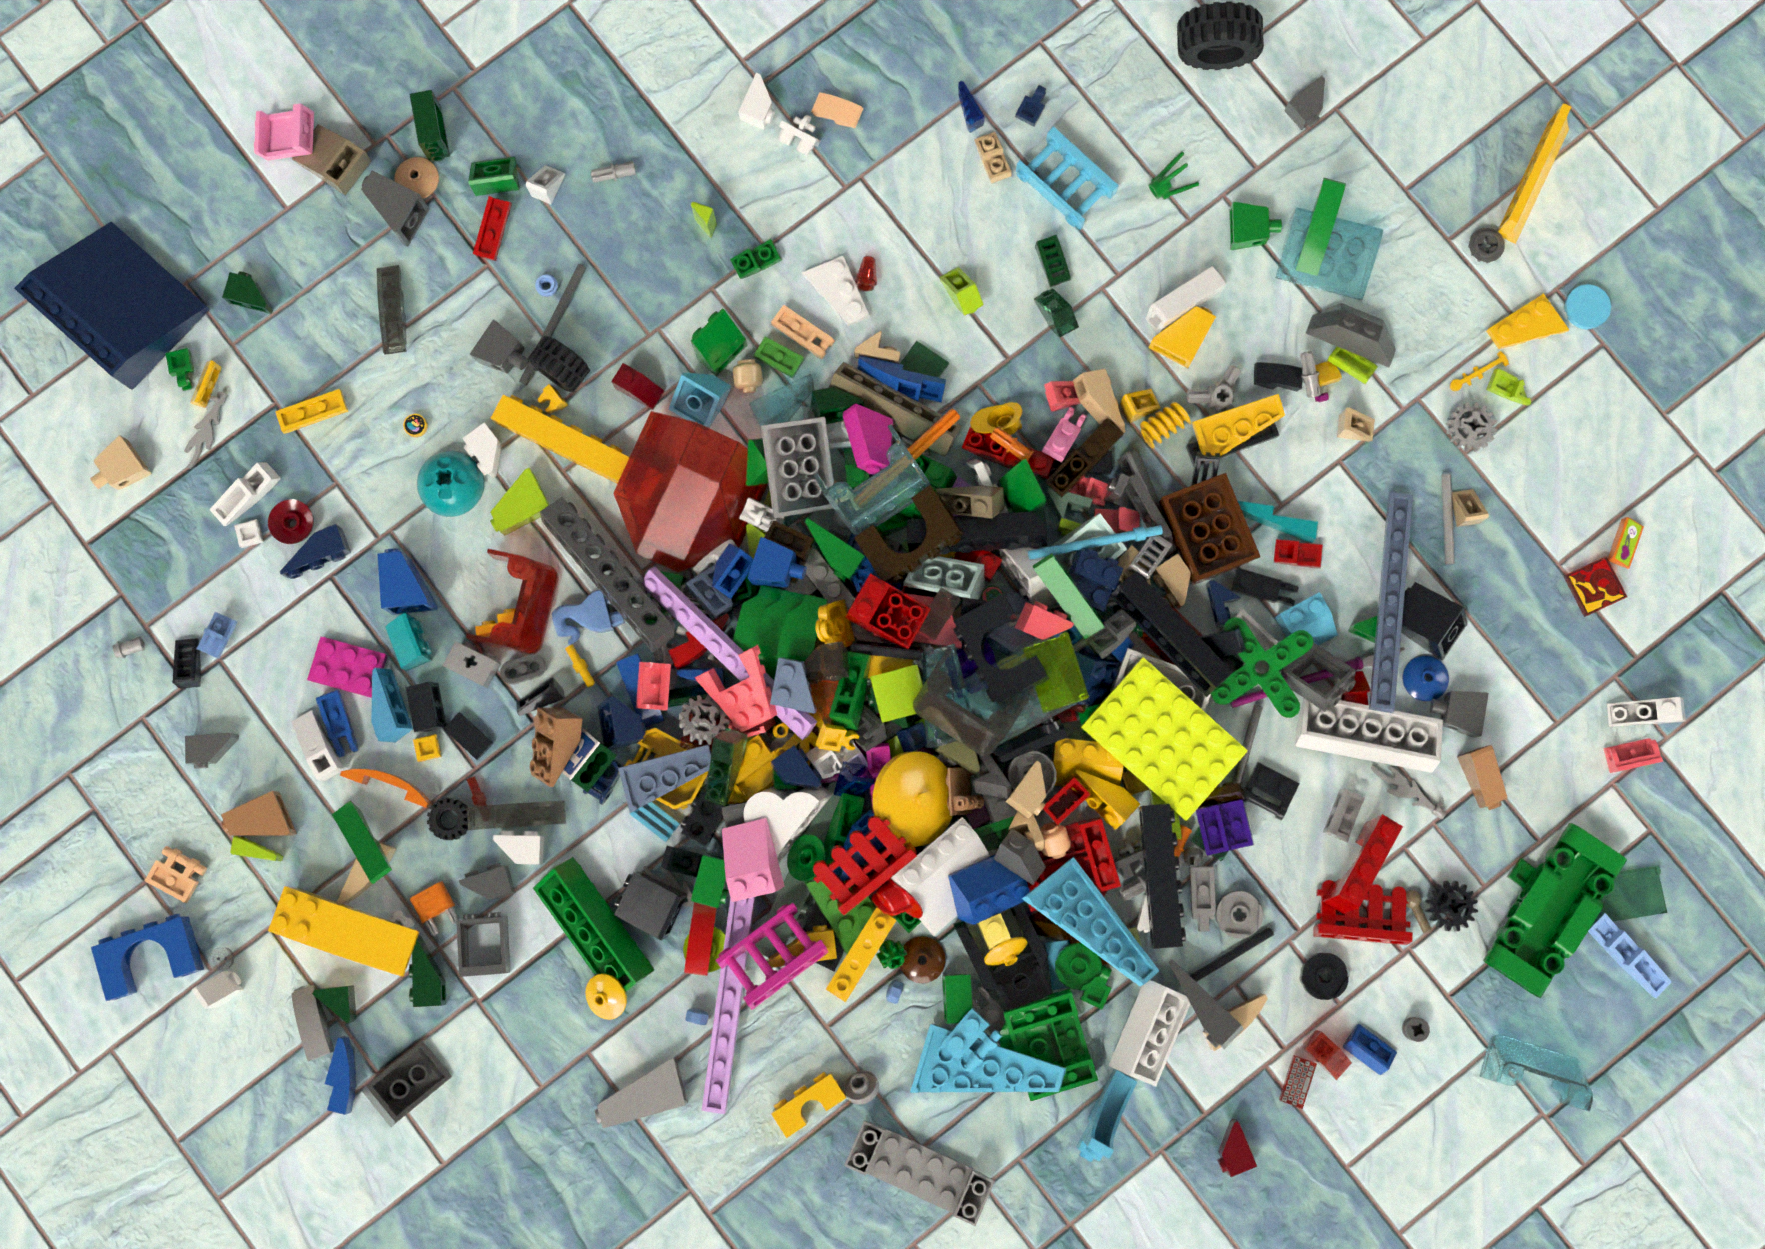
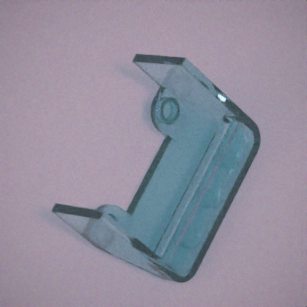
(882, 493)

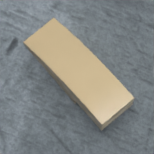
(358, 881)
(1244, 1013)

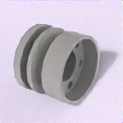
(1018, 767)

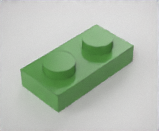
(779, 357)

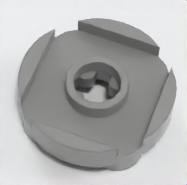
(1248, 904)

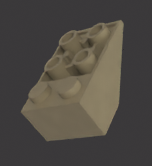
(334, 159)

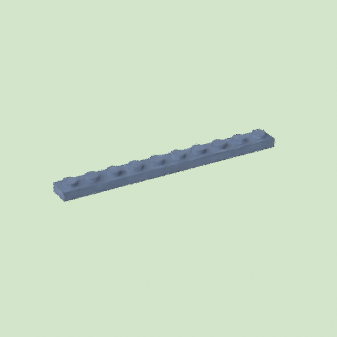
(1391, 603)

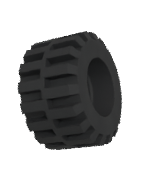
(559, 364)

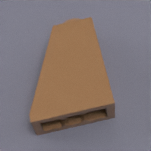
(1484, 776)
(259, 817)

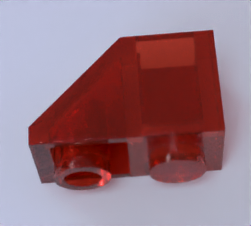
(1326, 1054)

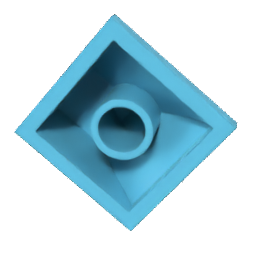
(699, 397)

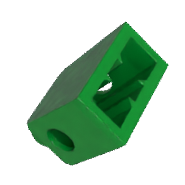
(1251, 225)

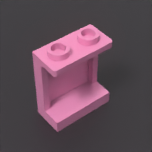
(284, 133)

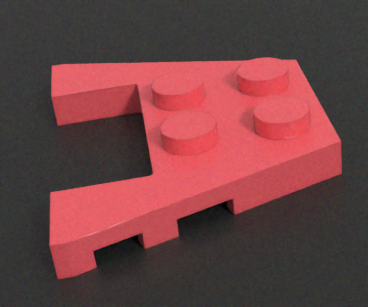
(746, 701)

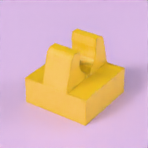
(551, 394)

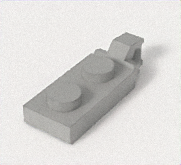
(1202, 895)

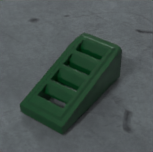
(1045, 243)

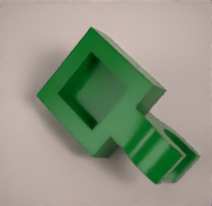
(179, 365)
(1099, 991)

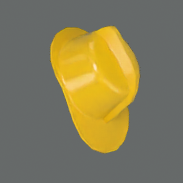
(1004, 416)

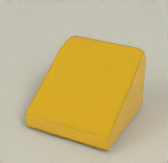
(1328, 373)

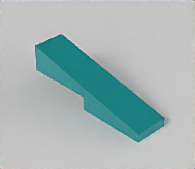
(1263, 514)

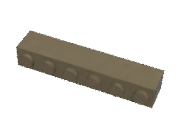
(907, 414)

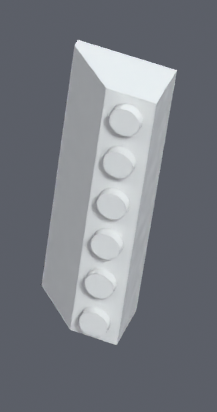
(1371, 735)

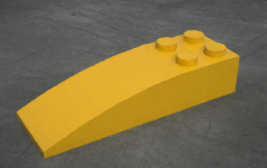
(343, 931)

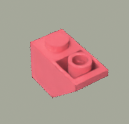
(1041, 623)

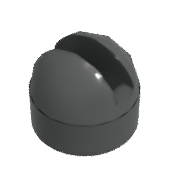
(1192, 856)

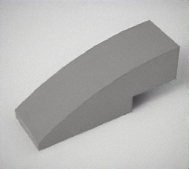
(312, 1024)

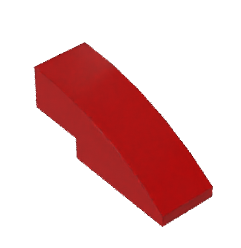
(693, 649)

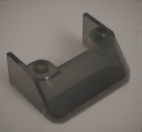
(957, 721)

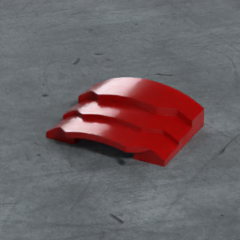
(1091, 852)

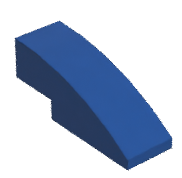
(629, 672)
(342, 1077)

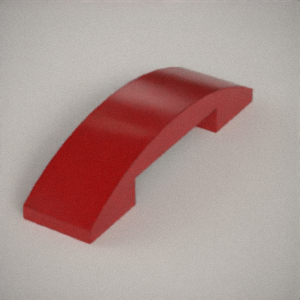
(700, 939)

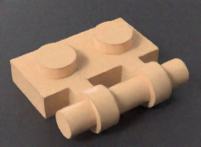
(173, 881)

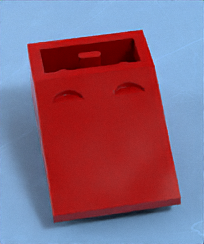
(887, 612)

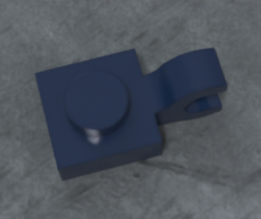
(1032, 108)

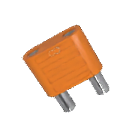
(433, 903)

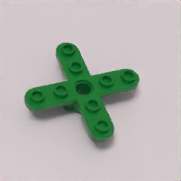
(1270, 681)

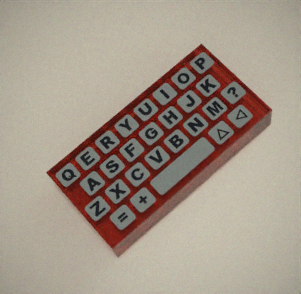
(1297, 1081)

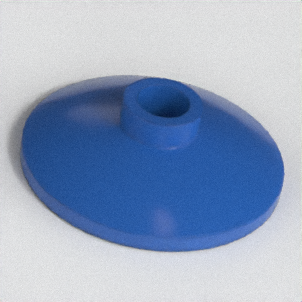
(1415, 682)

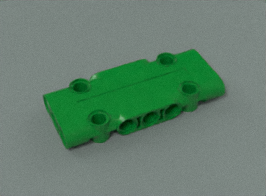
(1555, 910)

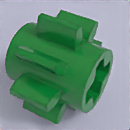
(891, 954)

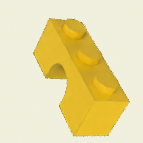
(824, 1090)

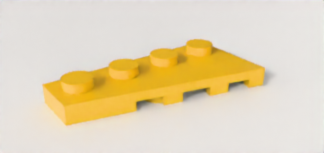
(1230, 428)

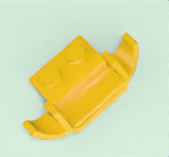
(755, 771)

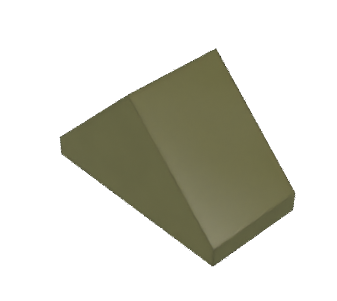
(960, 755)

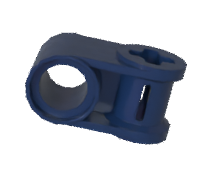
(605, 785)

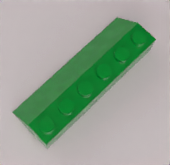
(592, 924)

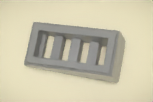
(1144, 573)

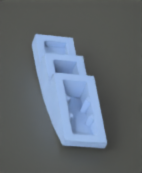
(1629, 955)

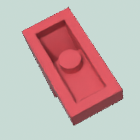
(1061, 395)
(1121, 519)

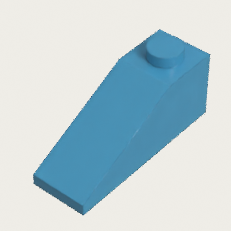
(388, 708)

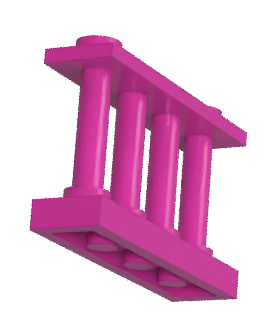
(793, 965)

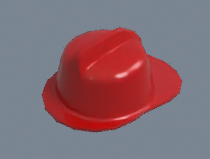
(895, 900)

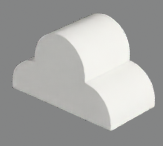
(786, 813)

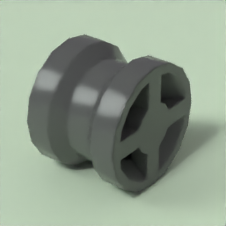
(1410, 1028)

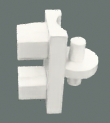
(789, 132)
(759, 514)

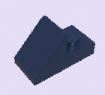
(1218, 596)

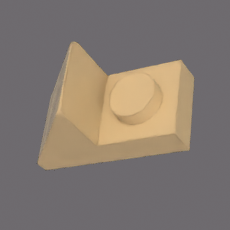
(872, 349)
(1029, 828)

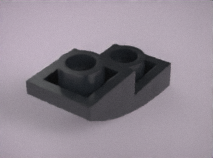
(1277, 375)

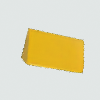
(206, 384)

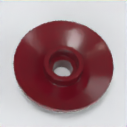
(283, 514)

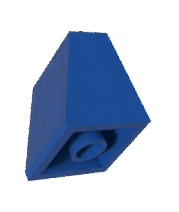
(402, 585)

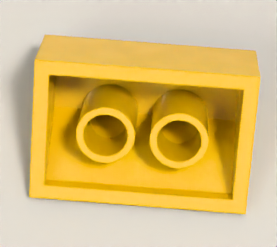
(1087, 757)

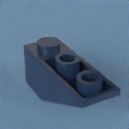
(319, 549)

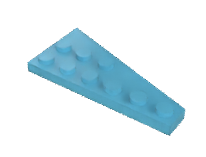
(1083, 912)
(999, 1072)

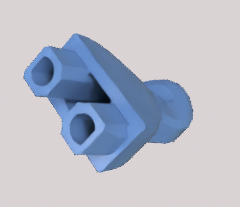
(591, 614)

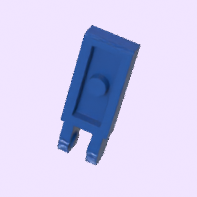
(336, 721)

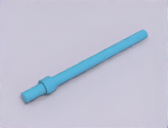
(1137, 534)

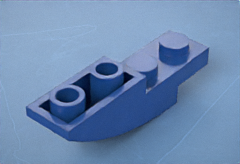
(906, 382)

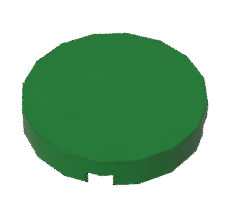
(1078, 967)

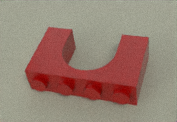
(1376, 842)

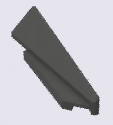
(1144, 496)

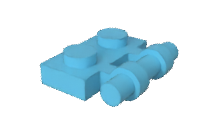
(966, 1034)

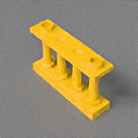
(861, 954)

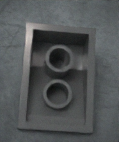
(406, 1083)

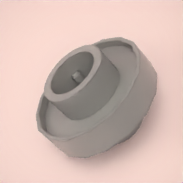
(861, 1087)

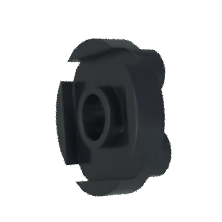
(1327, 989)

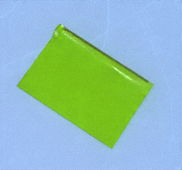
(1066, 680)

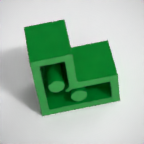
(711, 882)

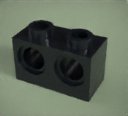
(710, 822)

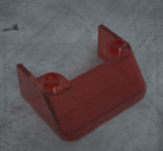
(532, 607)

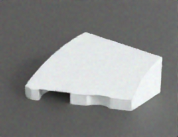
(830, 762)

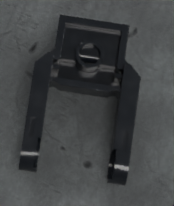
(1019, 982)

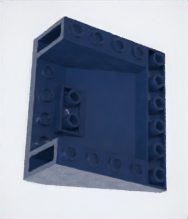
(114, 303)

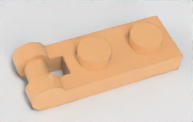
(802, 331)

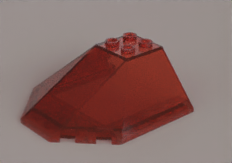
(683, 491)

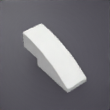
(245, 493)

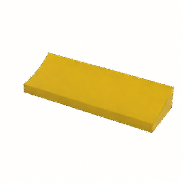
(1535, 175)

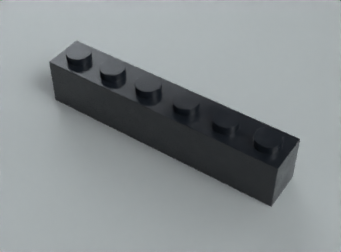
(989, 534)
(1171, 634)
(1160, 876)

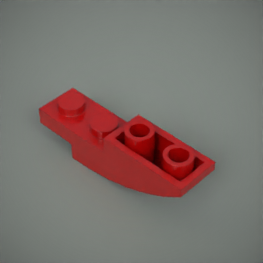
(985, 447)

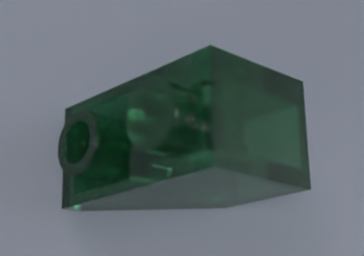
(1056, 312)

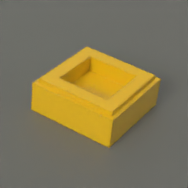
(427, 748)

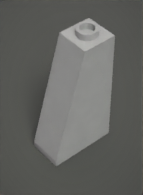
(648, 1095)

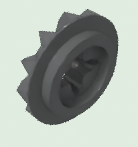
(1492, 238)

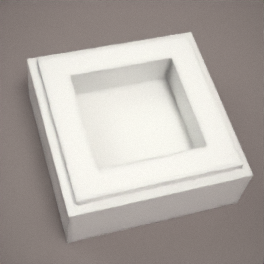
(249, 533)

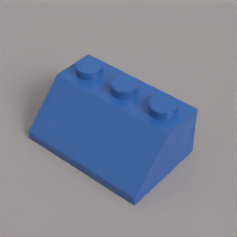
(985, 890)

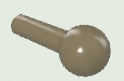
(1414, 900)

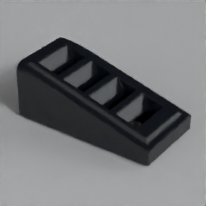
(179, 675)
(542, 696)

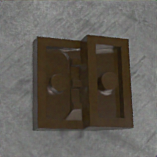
(791, 539)

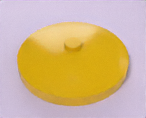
(913, 797)

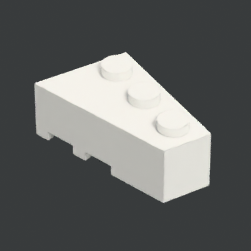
(1020, 568)

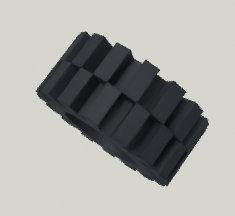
(435, 819)

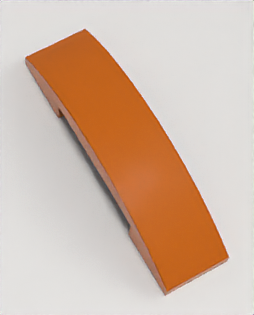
(413, 793)

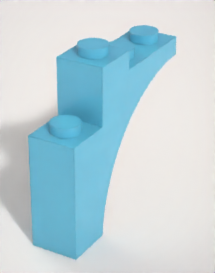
(1105, 1117)

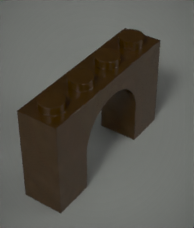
(941, 532)

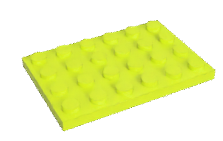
(1164, 738)

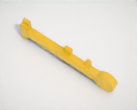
(1456, 384)

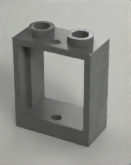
(1329, 663)
(463, 950)

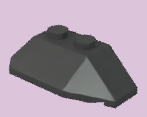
(1354, 332)

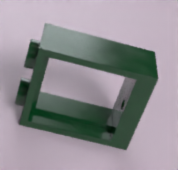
(429, 125)

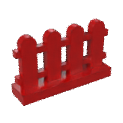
(865, 883)
(1374, 919)

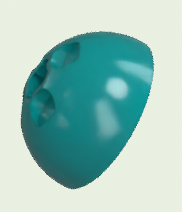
(458, 492)

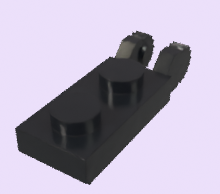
(1262, 587)

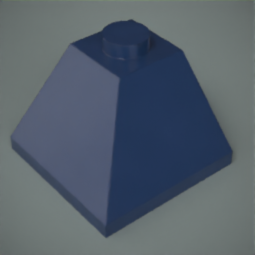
(619, 724)

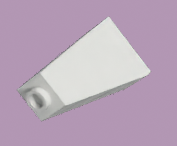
(1185, 298)

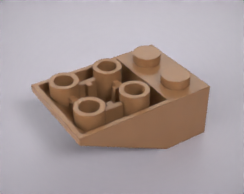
(554, 742)

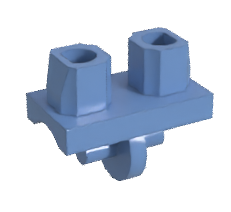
(217, 635)

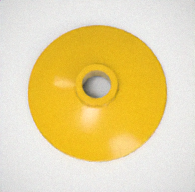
(1006, 952)
(612, 993)

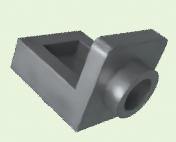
(1116, 491)

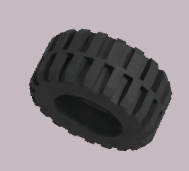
(1220, 35)

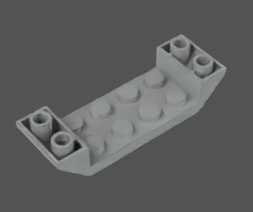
(920, 1171)

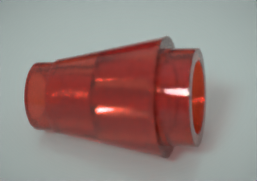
(866, 276)

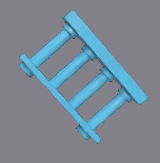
(1072, 157)

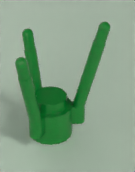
(1160, 185)

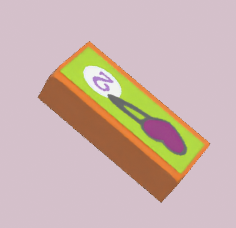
(1625, 542)

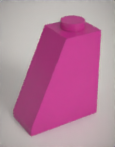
(868, 437)

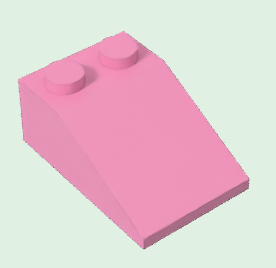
(750, 860)

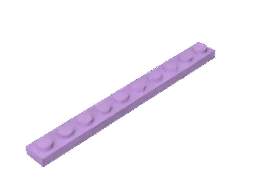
(717, 642)
(727, 1012)

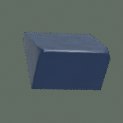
(912, 737)

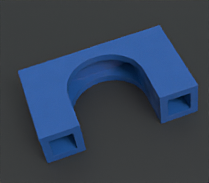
(114, 955)

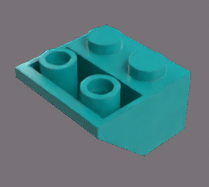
(408, 641)

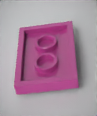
(345, 666)

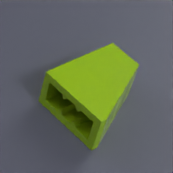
(519, 504)

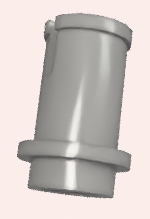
(128, 647)

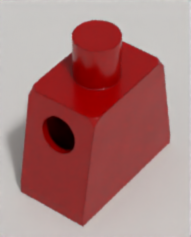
(1066, 801)

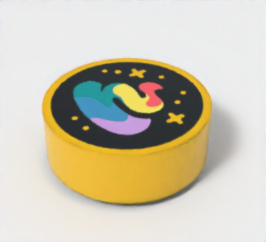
(415, 425)

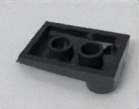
(1032, 739)

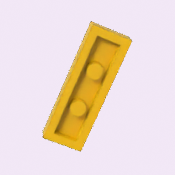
(311, 411)

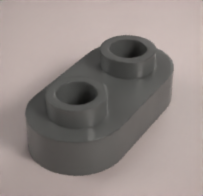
(523, 669)

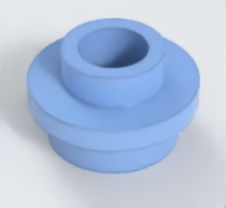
(541, 281)

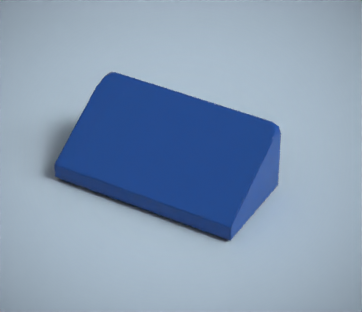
(1370, 1050)

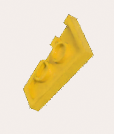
(1531, 322)

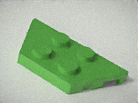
(846, 926)

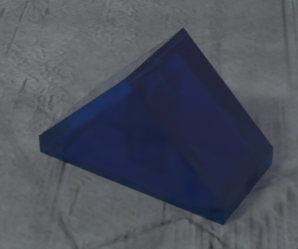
(853, 779)

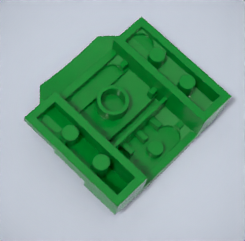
(779, 624)
(1052, 1033)

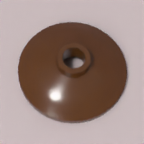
(935, 960)

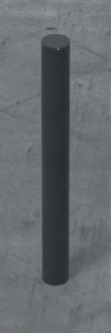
(1232, 954)

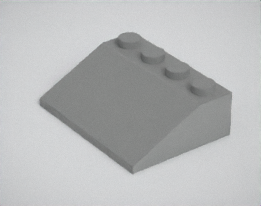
(792, 458)

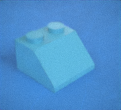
(1309, 615)

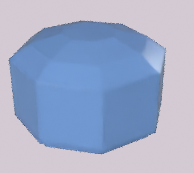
(894, 991)
(697, 1016)

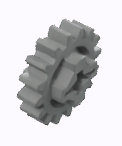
(1479, 421)
(704, 719)

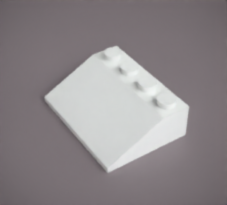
(928, 873)

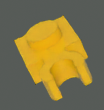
(833, 736)

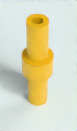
(580, 666)

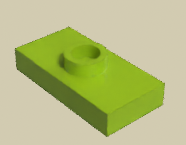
(1353, 364)

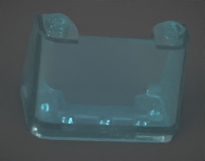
(1509, 1057)

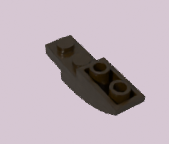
(1084, 458)

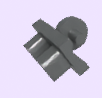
(1125, 865)

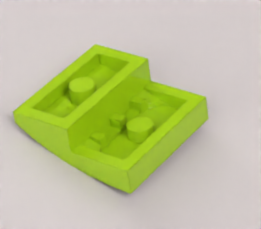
(896, 692)

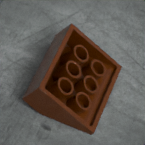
(1209, 528)

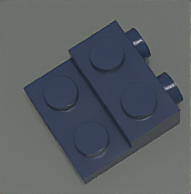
(1095, 577)

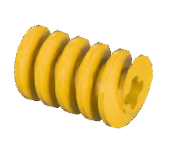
(1163, 423)

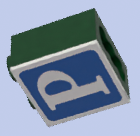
(588, 761)

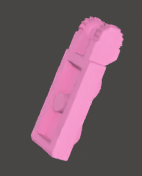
(1063, 436)

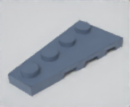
(655, 777)

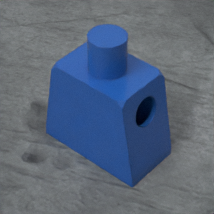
(774, 565)

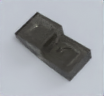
(941, 610)

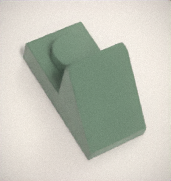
(1076, 502)

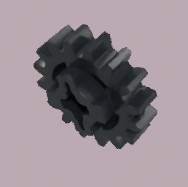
(1453, 914)

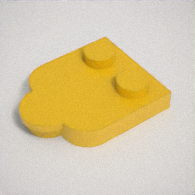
(832, 625)

